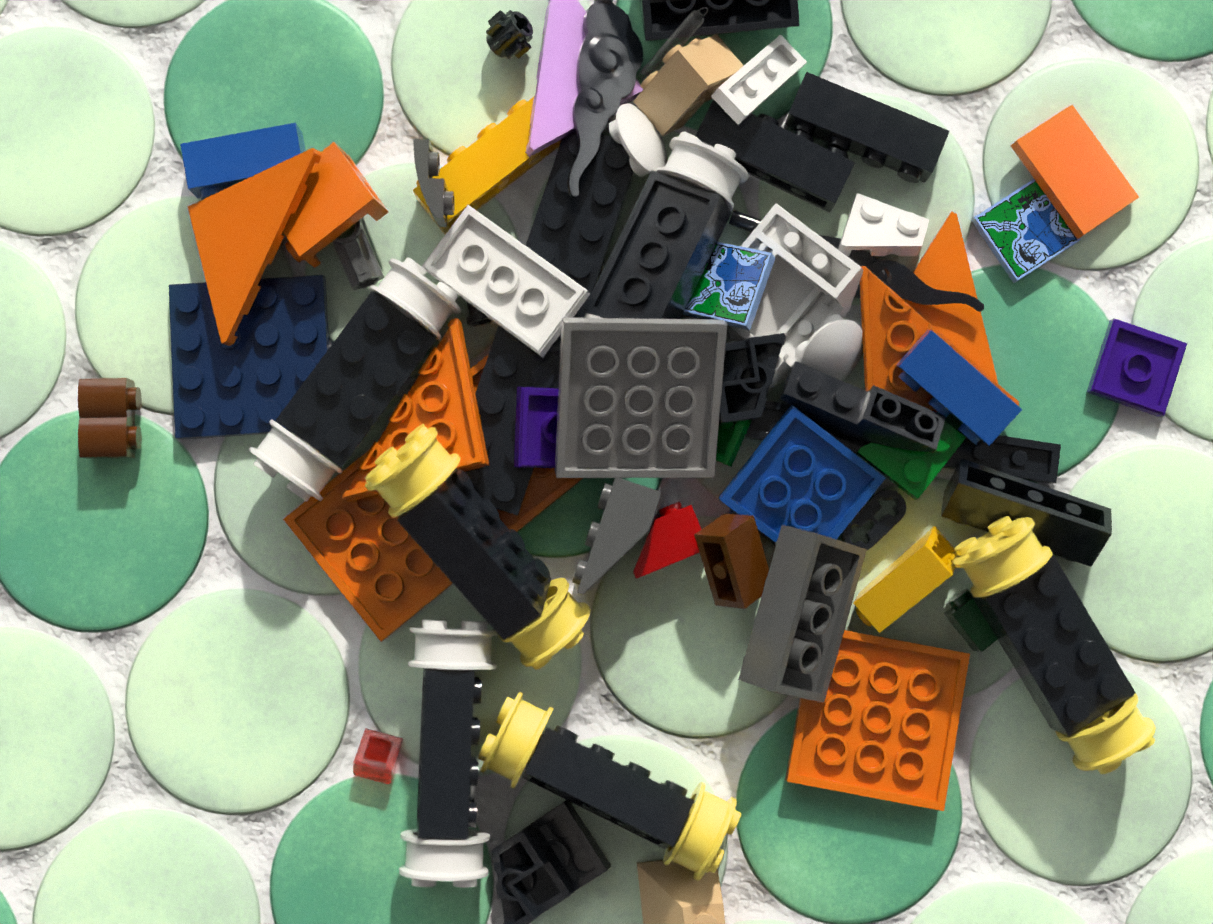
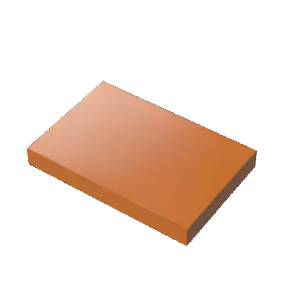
(1074, 171)

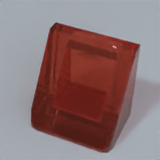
(377, 756)

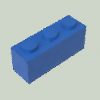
(229, 159)
(957, 388)

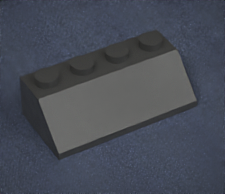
(802, 614)

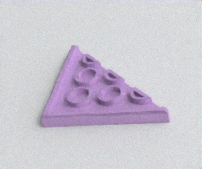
(557, 75)

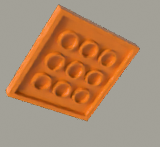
(883, 722)

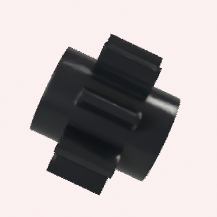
(509, 34)

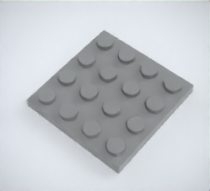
(639, 397)

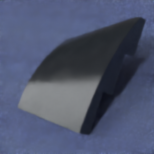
(747, 376)
(545, 864)

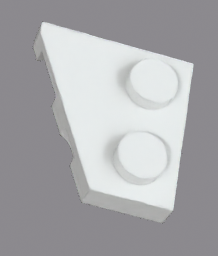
(882, 229)

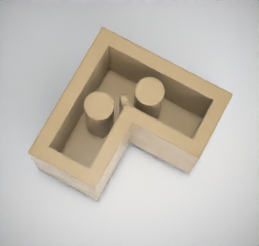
(686, 82)

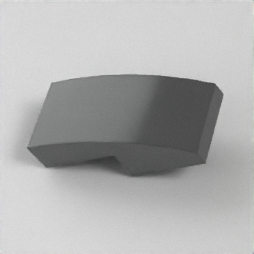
(435, 191)

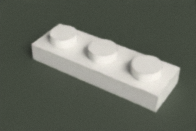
(758, 79)

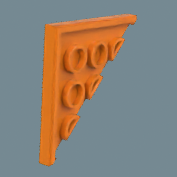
(242, 232)
(948, 269)
(889, 332)
(438, 399)

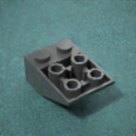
(624, 523)

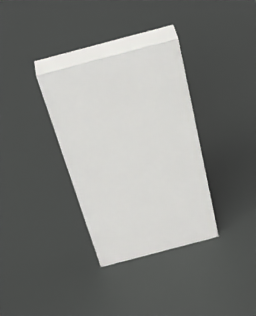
(505, 280)

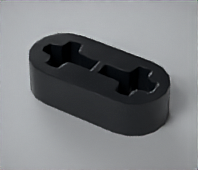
(881, 526)

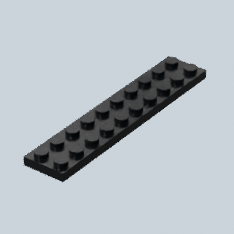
(574, 240)

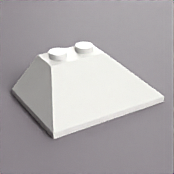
(803, 288)

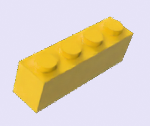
(489, 163)

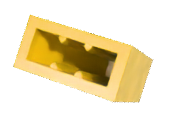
(906, 580)

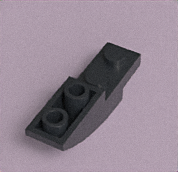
(864, 415)

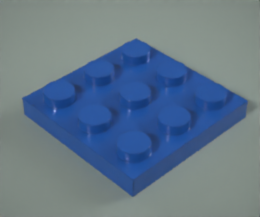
(801, 480)

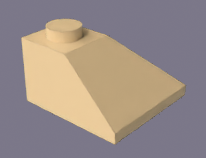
(674, 896)

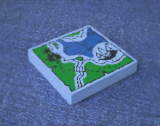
(1024, 231)
(731, 285)

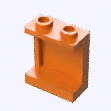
(331, 205)

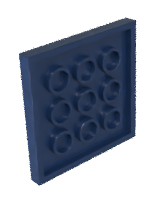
(245, 384)

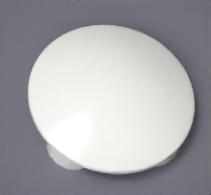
(639, 139)
(833, 347)

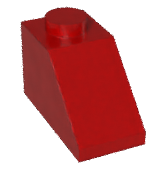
(669, 539)

